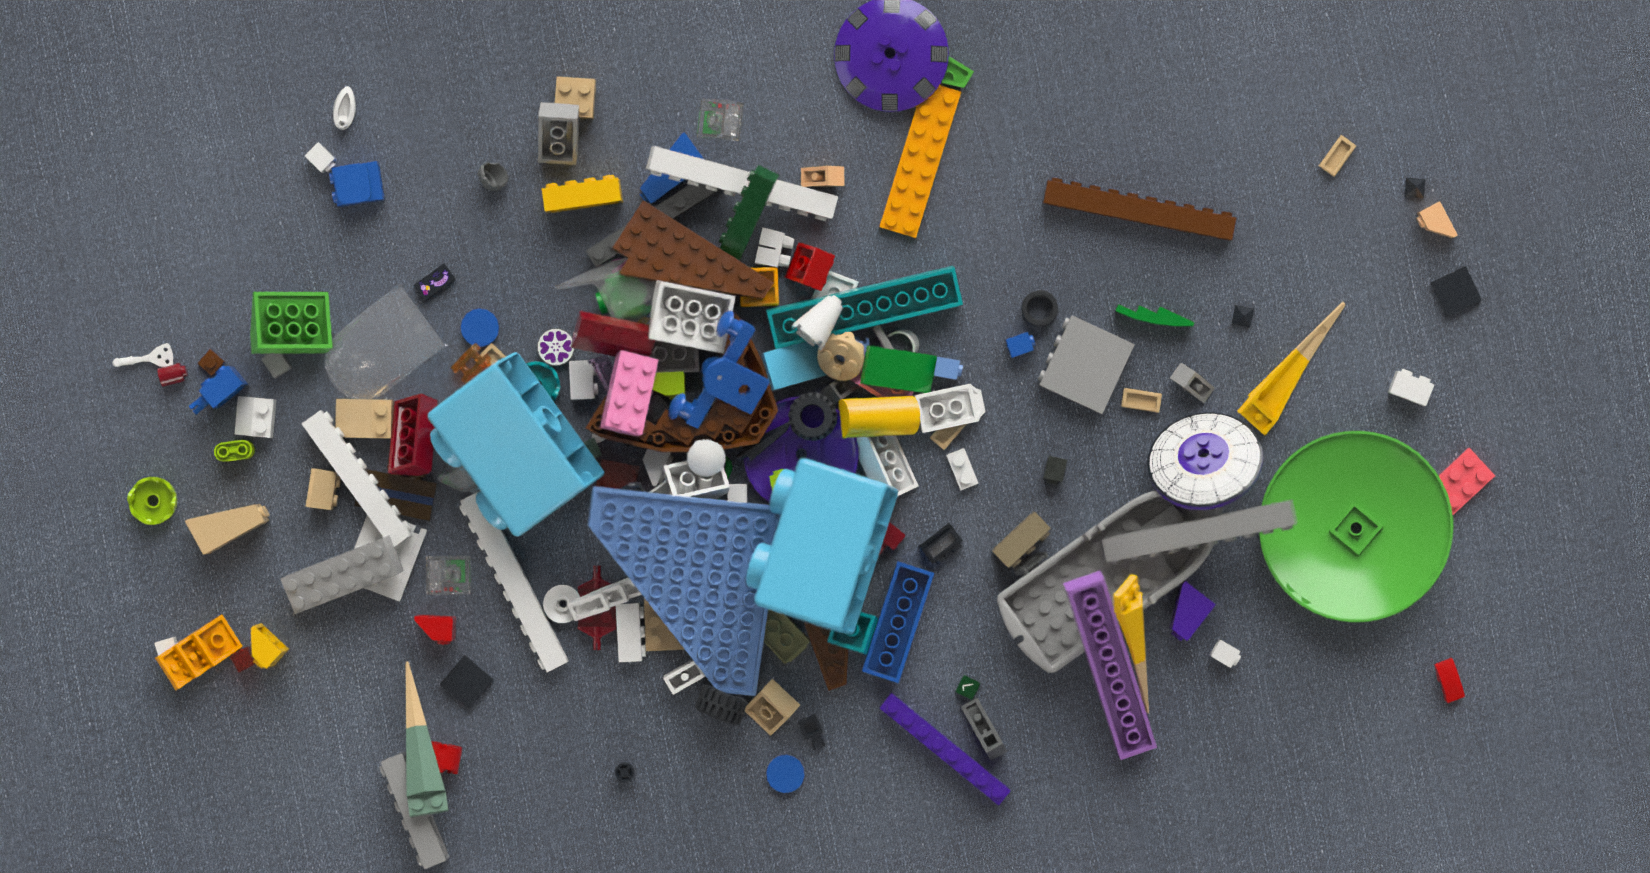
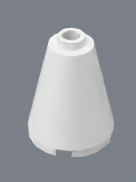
(819, 321)

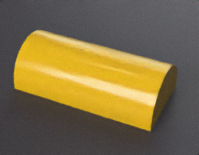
(879, 416)

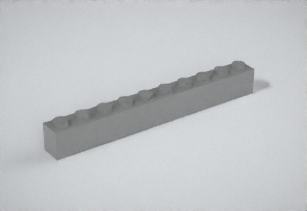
(1199, 531)

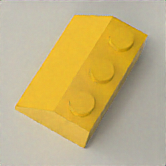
(266, 647)

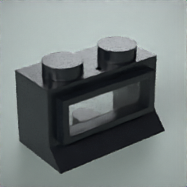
(941, 543)

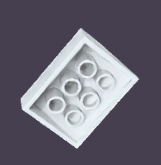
(688, 316)

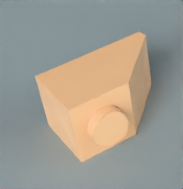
(822, 176)
(1436, 220)

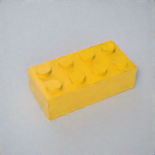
(582, 195)

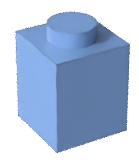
(948, 368)

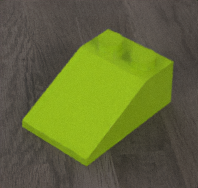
(670, 383)

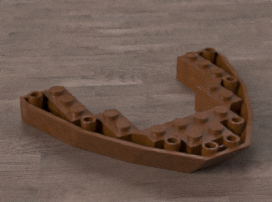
(723, 424)

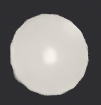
(706, 458)

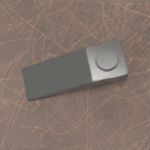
(984, 729)

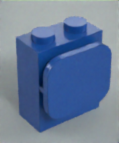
(357, 184)

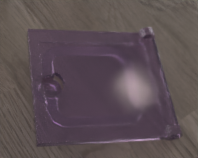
(603, 369)

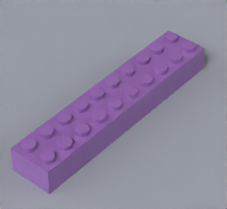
(1110, 665)

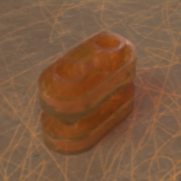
(481, 365)

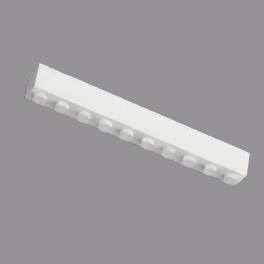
(732, 180)
(516, 587)

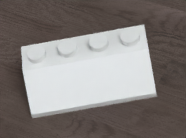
(886, 462)

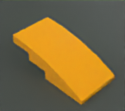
(198, 652)

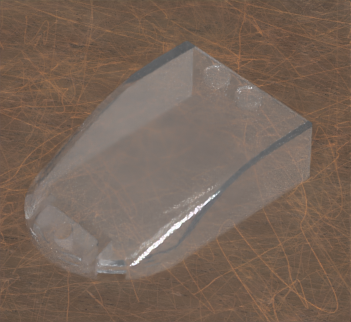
(381, 347)

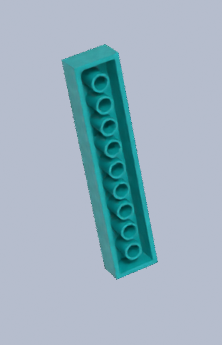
(874, 304)

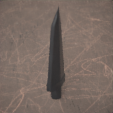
(767, 439)

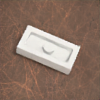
(962, 469)

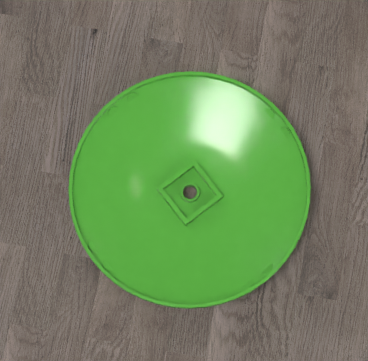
(1402, 519)

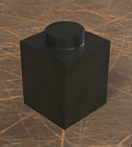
(1055, 469)

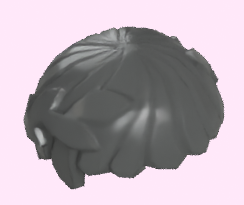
(492, 176)

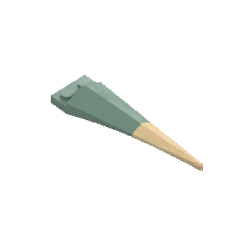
(423, 778)

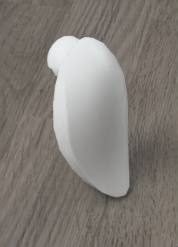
(344, 108)

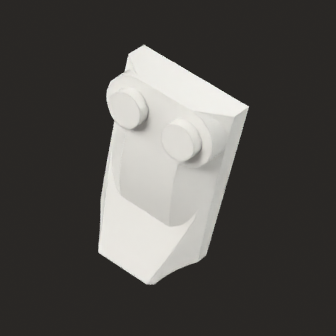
(950, 407)

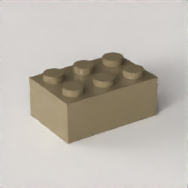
(1021, 540)

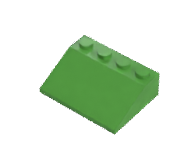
(290, 323)

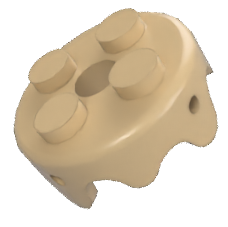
(848, 348)

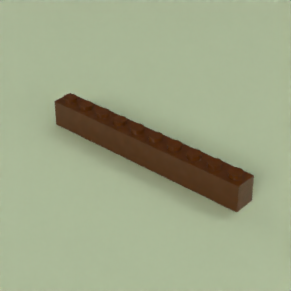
(1139, 210)

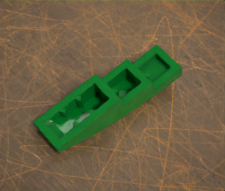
(1161, 317)

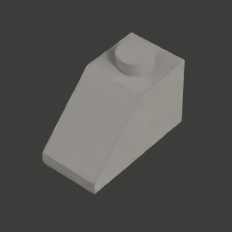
(1192, 382)

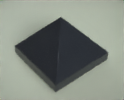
(1414, 187)
(1242, 316)

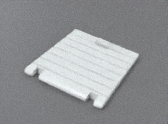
(407, 553)

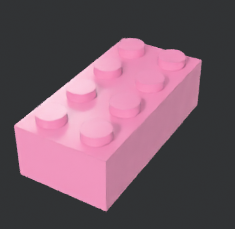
(629, 393)

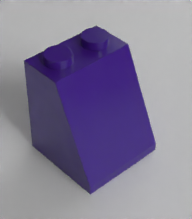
(1189, 611)

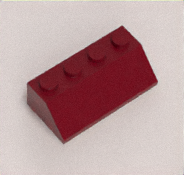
(611, 335)
(410, 437)

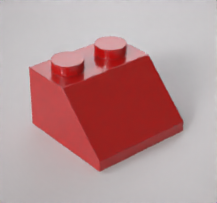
(810, 266)
(438, 627)

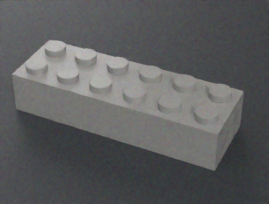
(342, 574)
(423, 829)

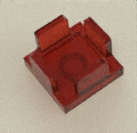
(617, 474)

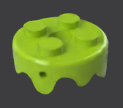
(139, 504)

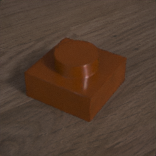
(211, 362)

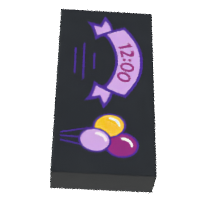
(434, 282)

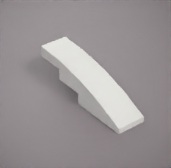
(603, 599)

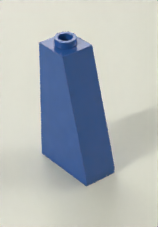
(656, 186)

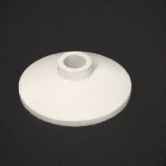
(552, 603)

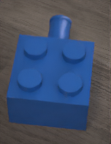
(219, 389)

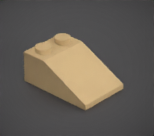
(364, 417)

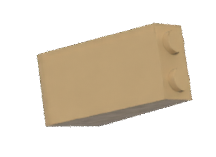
(224, 527)

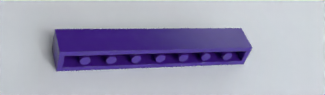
(944, 748)

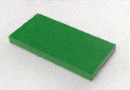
(898, 369)

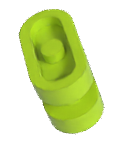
(234, 450)

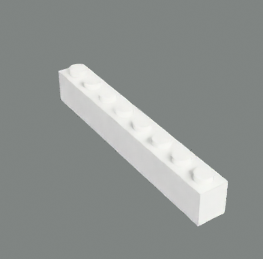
(356, 478)

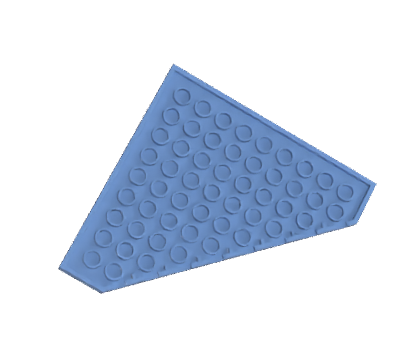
(692, 570)

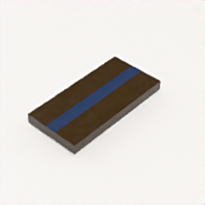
(410, 496)

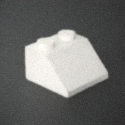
(255, 417)

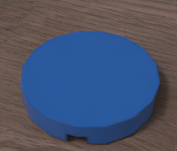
(480, 327)
(785, 773)

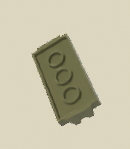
(784, 636)

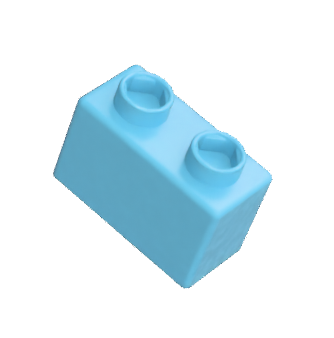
(513, 446)
(822, 545)

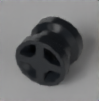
(623, 774)

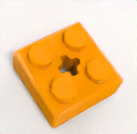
(772, 296)

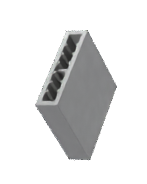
(1085, 364)

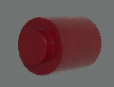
(172, 374)

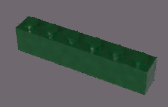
(748, 211)

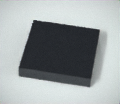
(1456, 291)
(466, 681)

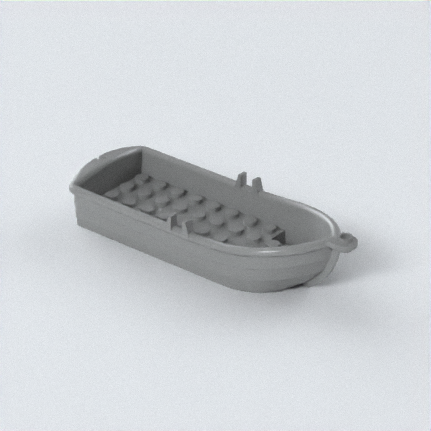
(1038, 601)

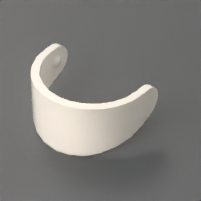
(914, 339)

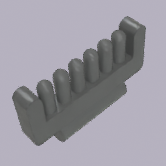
(1030, 561)

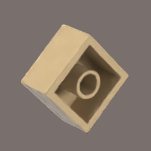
(577, 92)

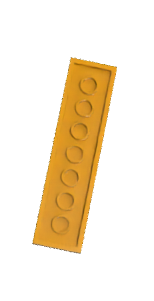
(919, 162)

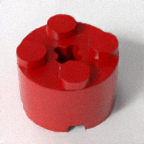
(447, 757)

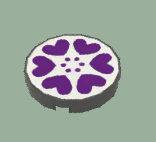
(555, 347)

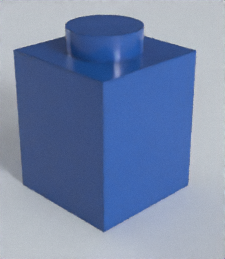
(1020, 344)

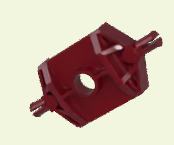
(600, 623)

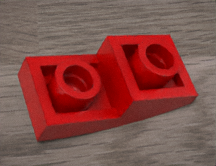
(1449, 679)

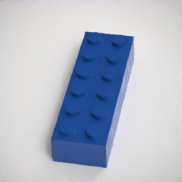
(898, 621)

